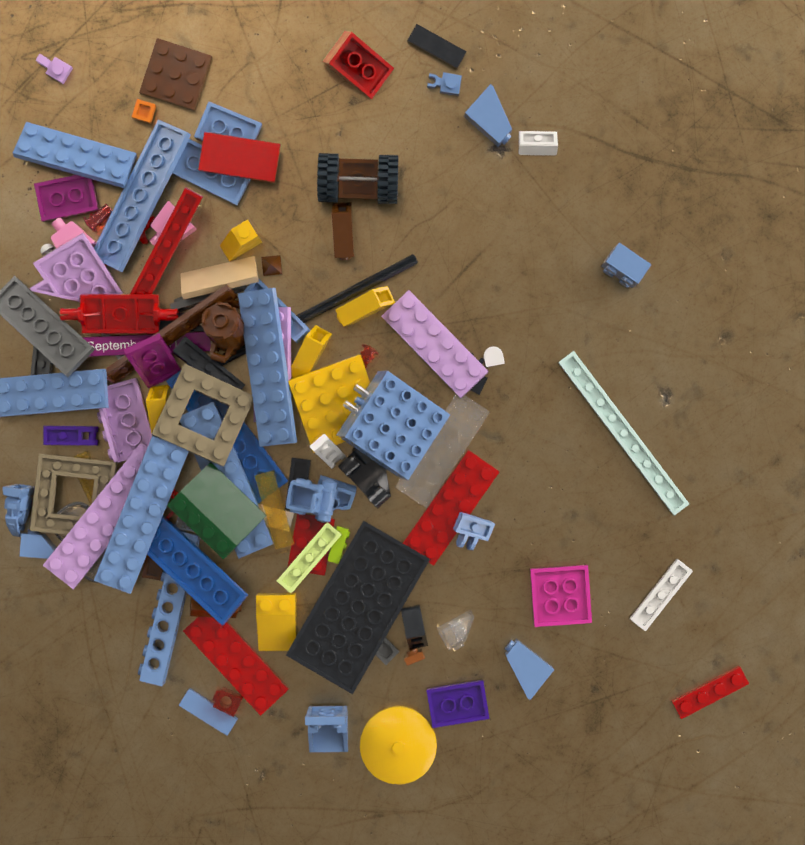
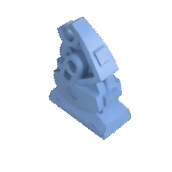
(18, 505)

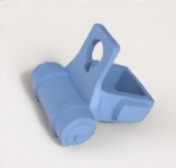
(312, 498)

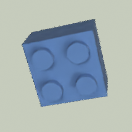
(625, 266)

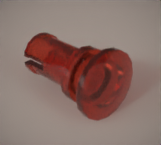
(98, 217)
(367, 354)

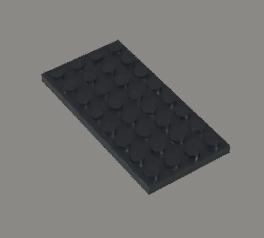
(357, 607)

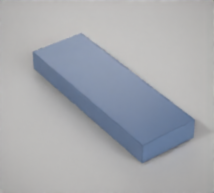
(204, 710)

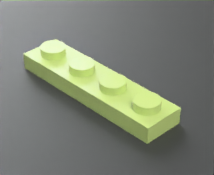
(309, 557)

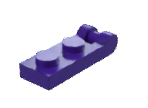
(69, 435)

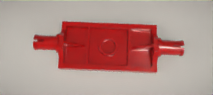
(119, 313)

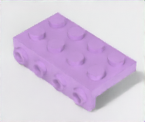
(125, 420)

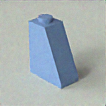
(490, 117)
(528, 667)

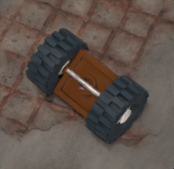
(357, 178)

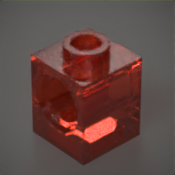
(235, 697)

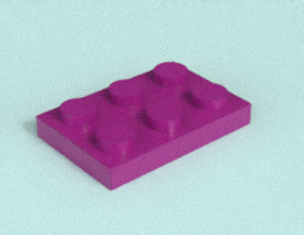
(65, 197)
(152, 360)

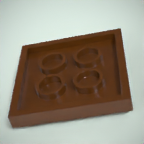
(175, 74)

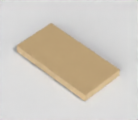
(212, 278)

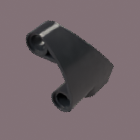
(368, 476)

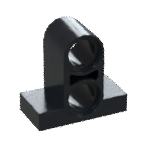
(414, 627)

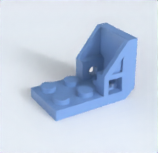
(327, 728)

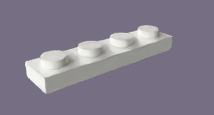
(661, 594)

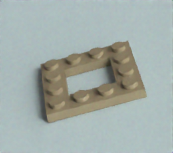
(196, 380)
(45, 488)

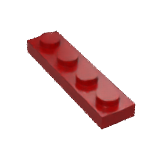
(710, 692)

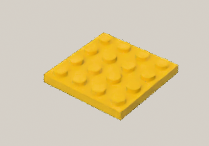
(322, 394)

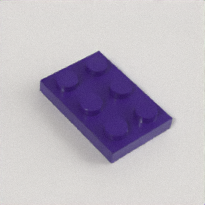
(457, 703)

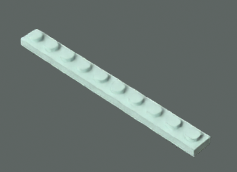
(623, 433)

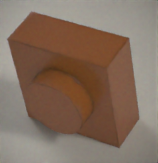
(414, 656)

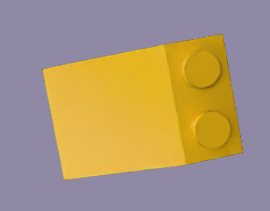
(276, 621)

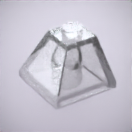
(456, 630)

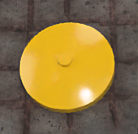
(398, 745)

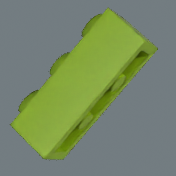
(340, 545)

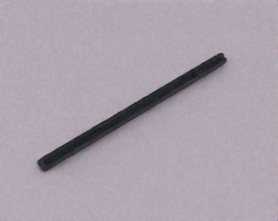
(345, 295)

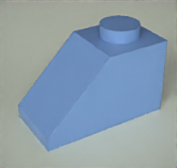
(36, 545)

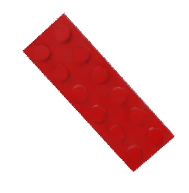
(457, 495)
(237, 662)

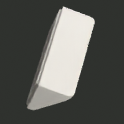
(538, 143)

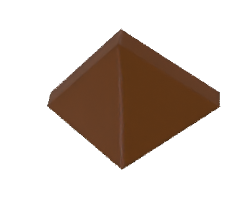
(271, 265)

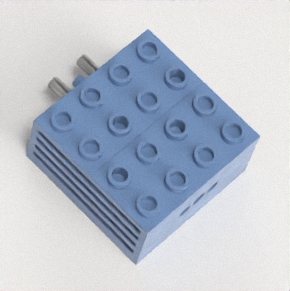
(392, 424)

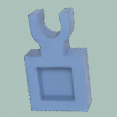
(449, 83)

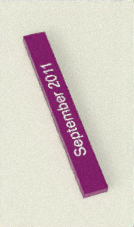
(115, 344)

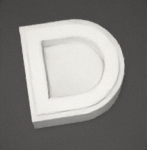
(493, 356)

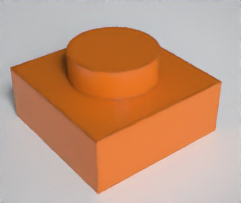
(144, 111)

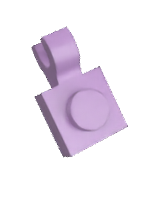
(55, 69)

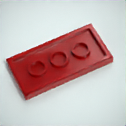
(239, 157)

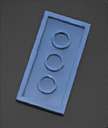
(223, 186)

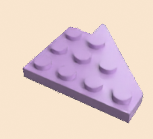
(74, 271)

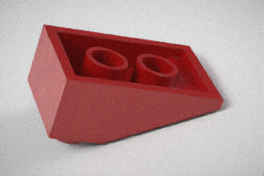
(358, 64)

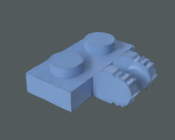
(474, 527)

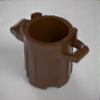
(224, 329)

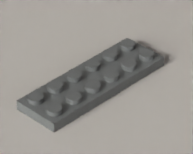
(43, 327)

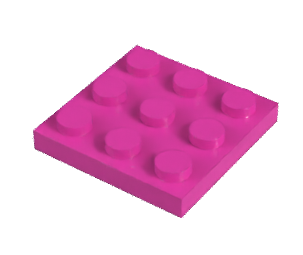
(561, 595)

